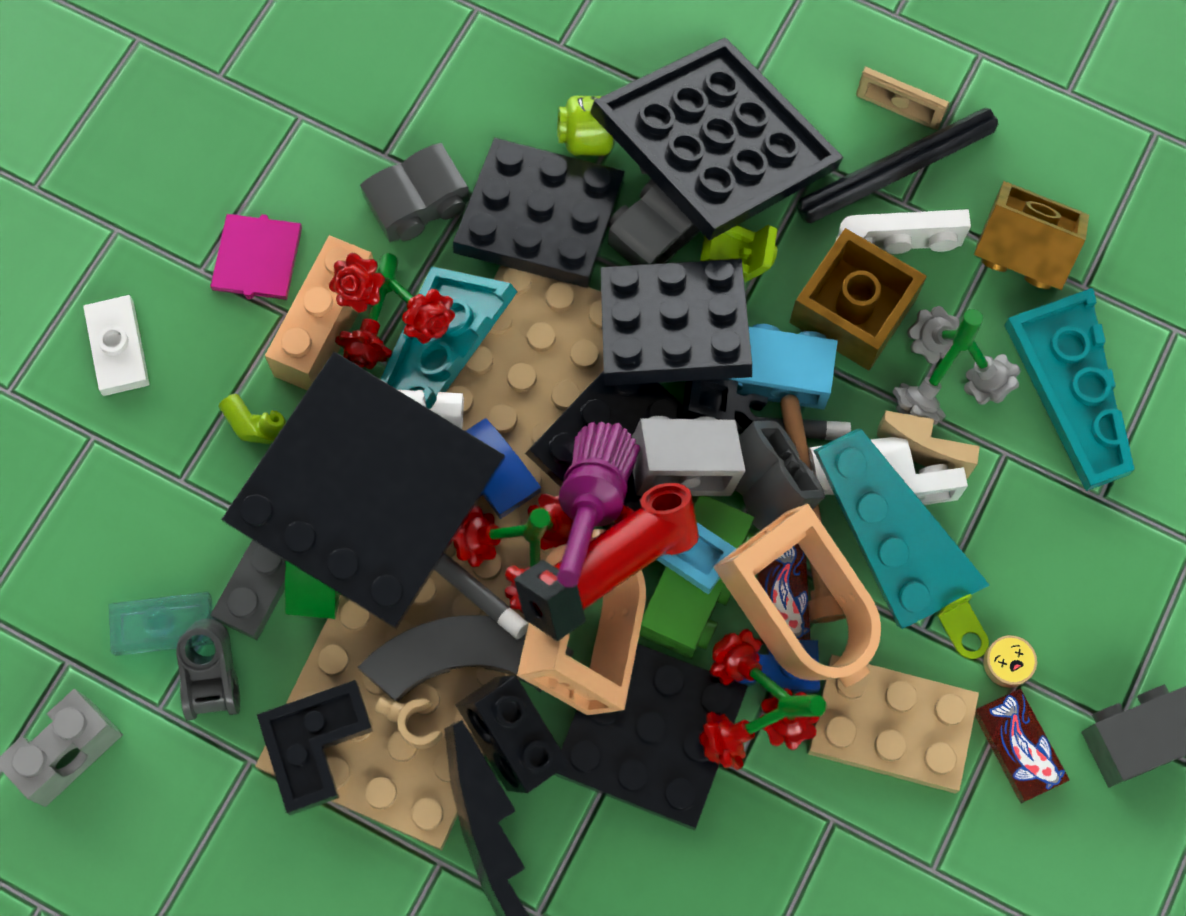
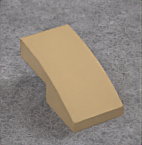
(923, 446)

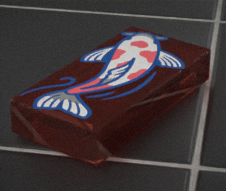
(788, 589)
(1021, 746)

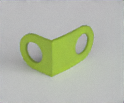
(959, 620)

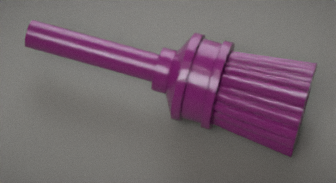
(594, 489)

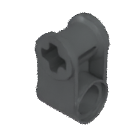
(207, 681)

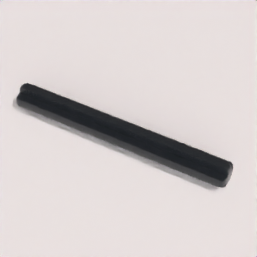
(897, 165)

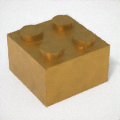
(857, 298)

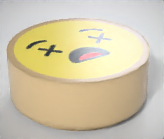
(1010, 661)

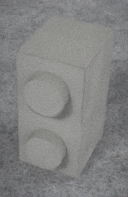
(688, 452)

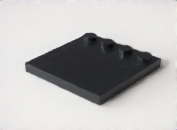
(716, 137)
(364, 489)

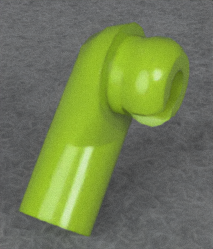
(249, 426)

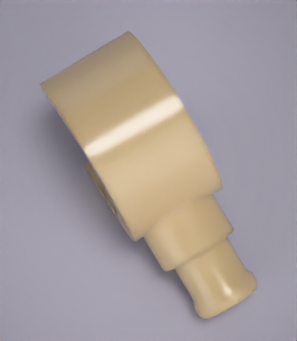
(401, 713)

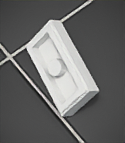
(116, 345)

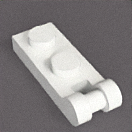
(911, 230)

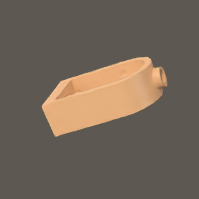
(862, 616)
(607, 681)

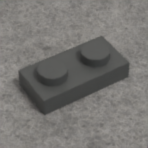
(252, 592)

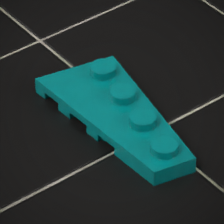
(436, 364)
(1071, 375)
(899, 537)

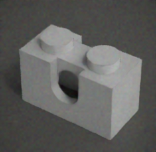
(75, 724)

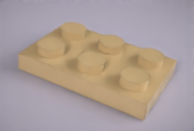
(897, 727)

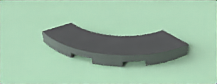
(441, 647)

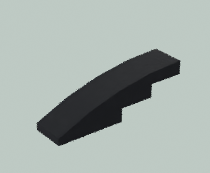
(480, 807)

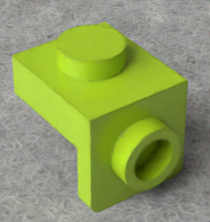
(755, 249)

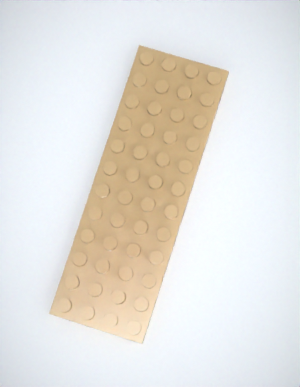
(521, 381)

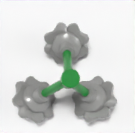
(937, 338)

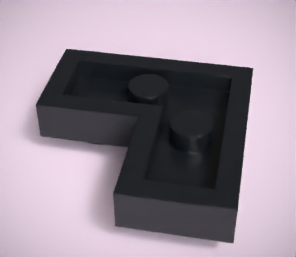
(298, 739)

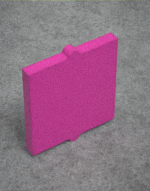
(256, 256)

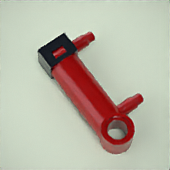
(639, 537)

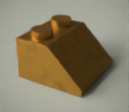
(1032, 237)

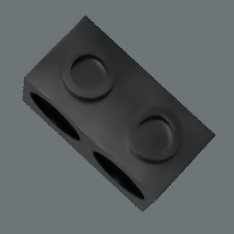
(512, 734)

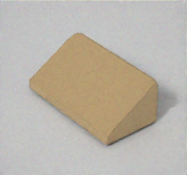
(902, 98)

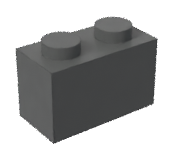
(1140, 737)

